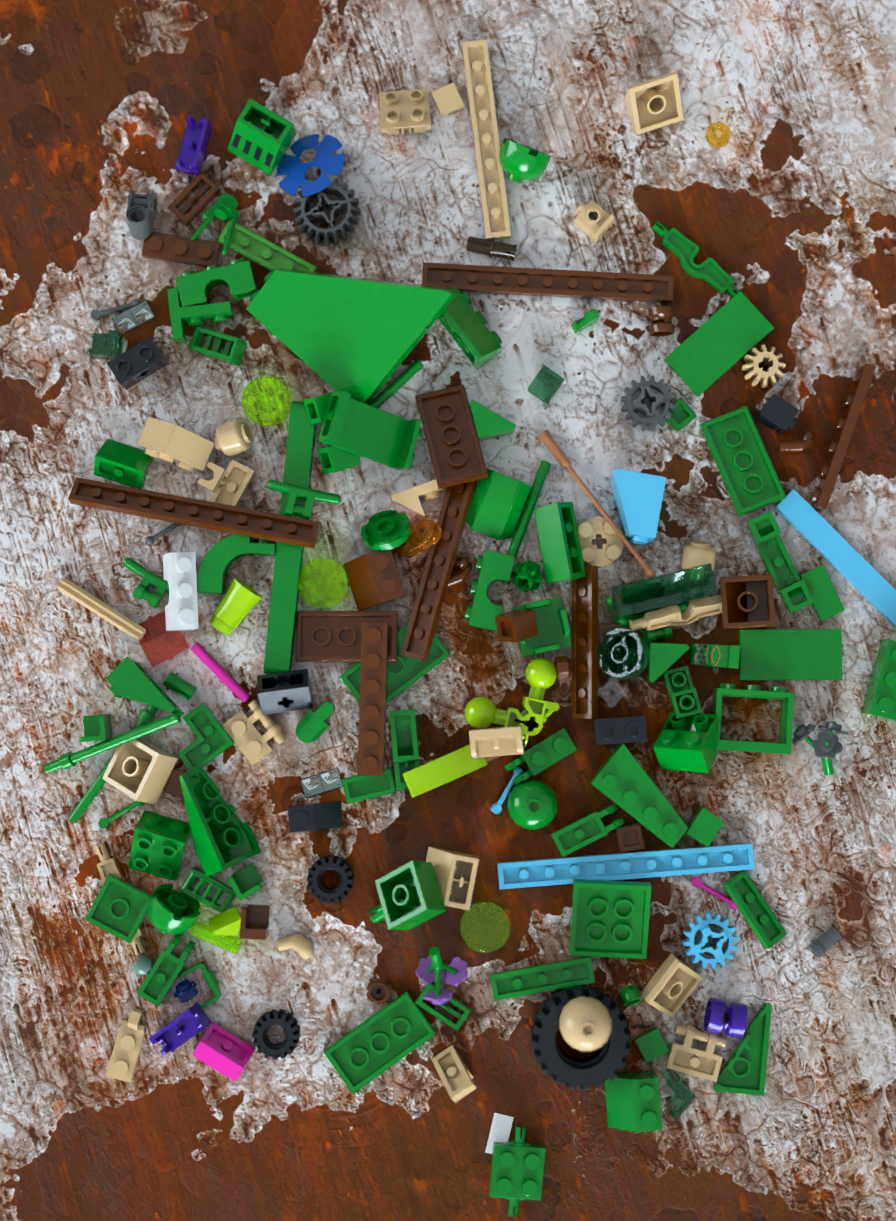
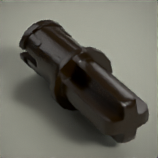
(491, 248)

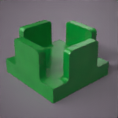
(551, 626)

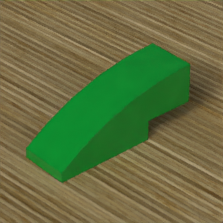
(404, 744)

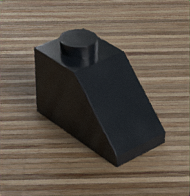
(315, 816)

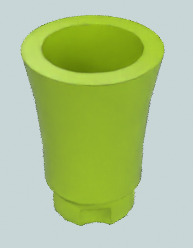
(234, 606)

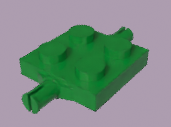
(517, 1171)

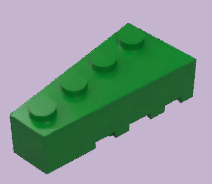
(633, 791)

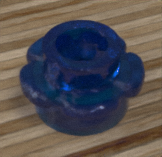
(185, 990)

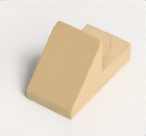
(410, 498)
(454, 1073)

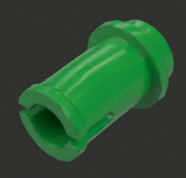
(179, 686)

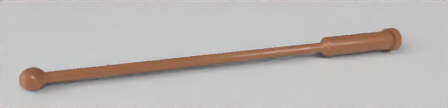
(565, 463)

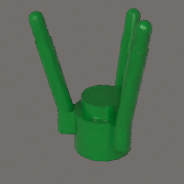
(223, 209)

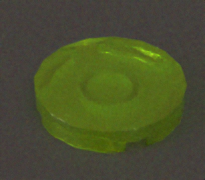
(267, 401)
(324, 583)
(485, 927)

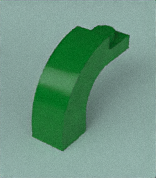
(216, 563)

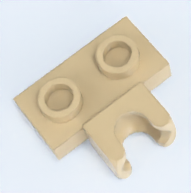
(228, 484)

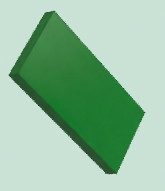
(719, 343)
(742, 461)
(790, 654)
(401, 673)
(379, 1041)

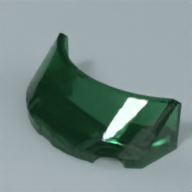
(663, 591)

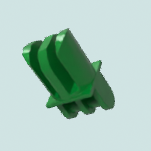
(314, 723)

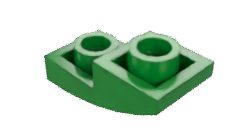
(681, 692)

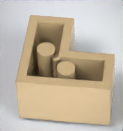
(175, 443)

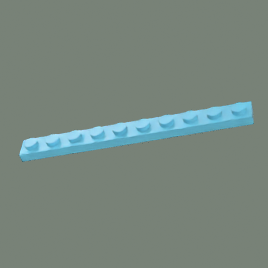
(626, 865)

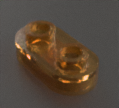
(418, 541)

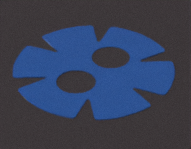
(323, 160)

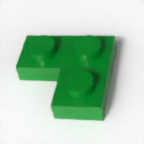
(211, 738)

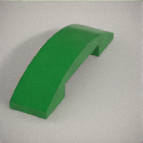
(778, 562)

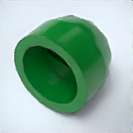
(630, 995)

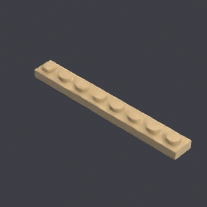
(486, 139)

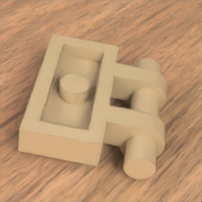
(248, 737)
(694, 1060)

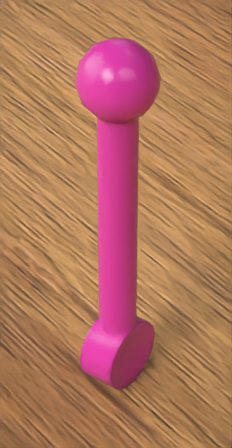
(697, 882)

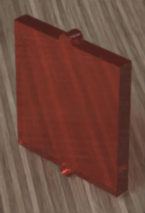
(158, 642)

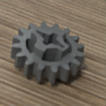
(657, 401)

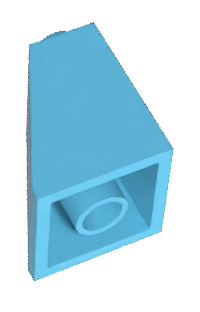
(638, 503)

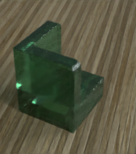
(106, 345)
(545, 385)

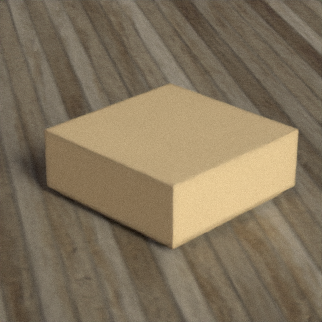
(447, 99)

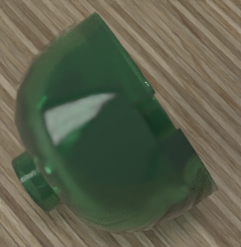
(623, 654)

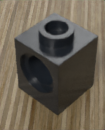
(778, 414)

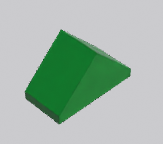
(488, 423)
(662, 657)

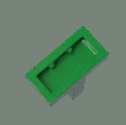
(194, 314)

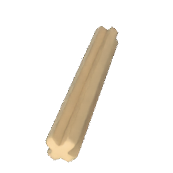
(101, 609)

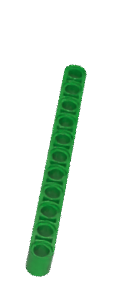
(288, 556)

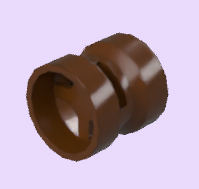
(661, 321)

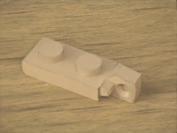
(127, 1047)

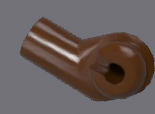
(798, 446)
(461, 573)

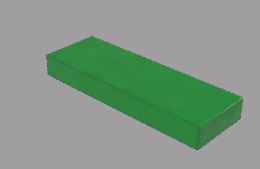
(754, 909)

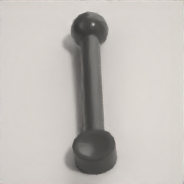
(96, 315)
(149, 540)

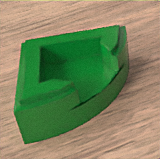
(590, 318)

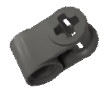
(141, 214)

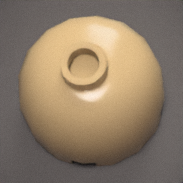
(585, 1023)

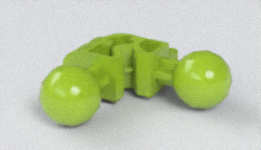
(540, 675)

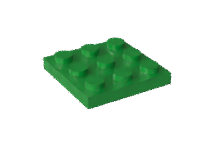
(610, 919)

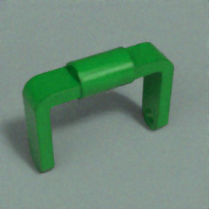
(210, 979)

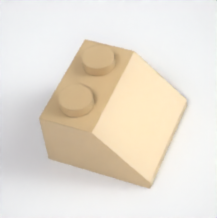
(140, 770)

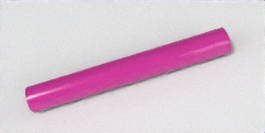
(220, 672)

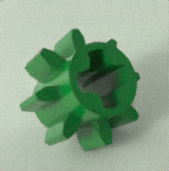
(527, 575)

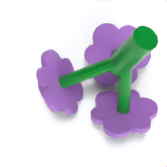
(431, 971)

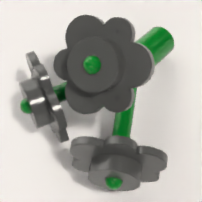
(825, 745)

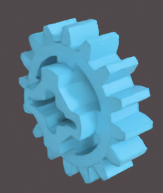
(701, 945)

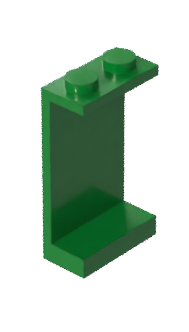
(369, 432)

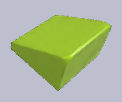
(226, 923)

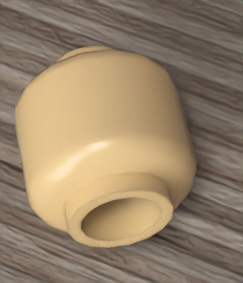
(233, 438)
(698, 554)

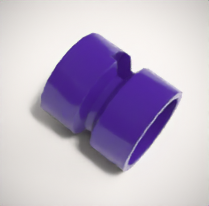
(734, 1020)

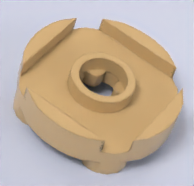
(610, 550)

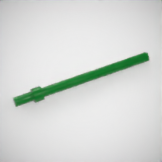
(146, 716)
(70, 759)

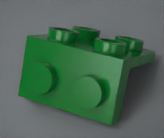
(159, 845)

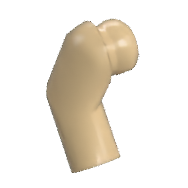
(298, 943)

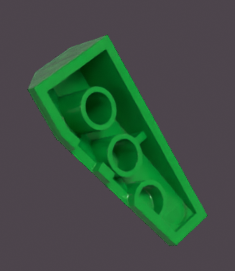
(215, 828)

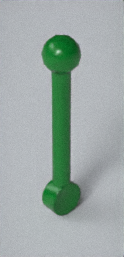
(104, 822)

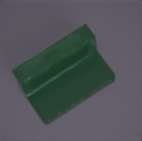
(681, 1098)

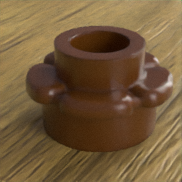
(378, 998)

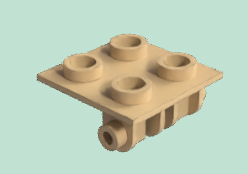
(404, 110)

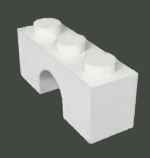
(182, 608)

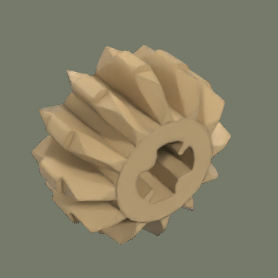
(774, 367)

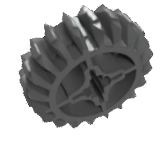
(335, 207)

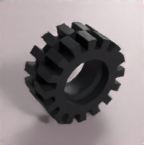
(330, 895)
(271, 1049)

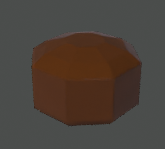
(563, 667)

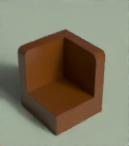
(516, 625)
(254, 922)

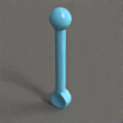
(496, 807)

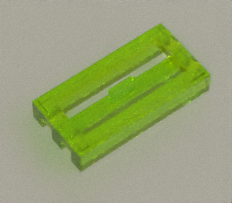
(225, 942)

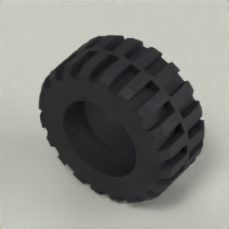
(579, 1071)

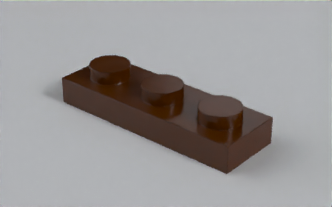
(181, 249)

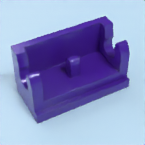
(194, 146)
(181, 1028)

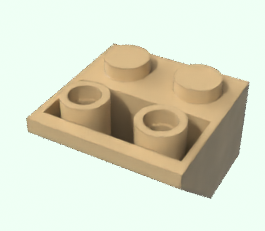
(454, 875)

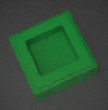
(681, 415)
(651, 1044)

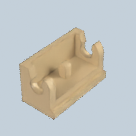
(496, 742)

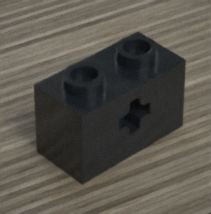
(137, 363)
(284, 691)
(619, 730)

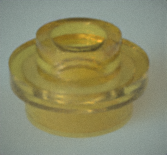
(715, 141)

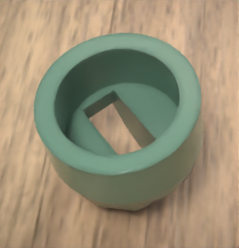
(143, 965)

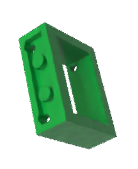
(754, 691)

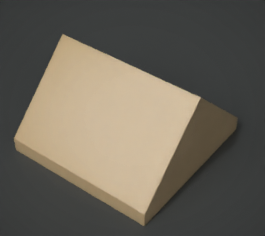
(654, 103)
(670, 986)

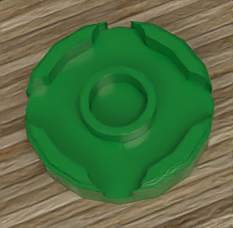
(386, 530)

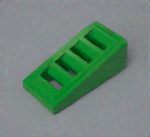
(233, 349)
(195, 893)

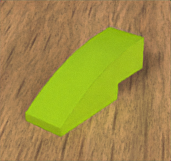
(442, 770)

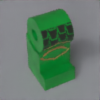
(715, 655)

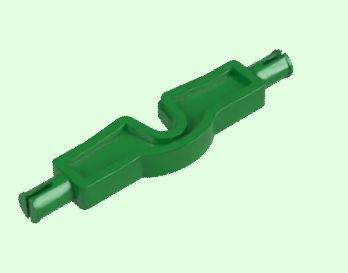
(687, 251)

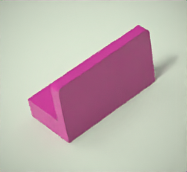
(223, 1051)

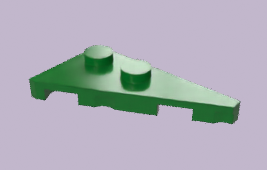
(747, 1065)

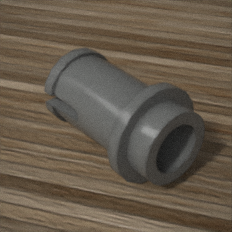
(824, 942)

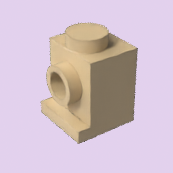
(593, 228)

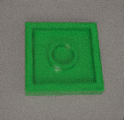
(119, 908)

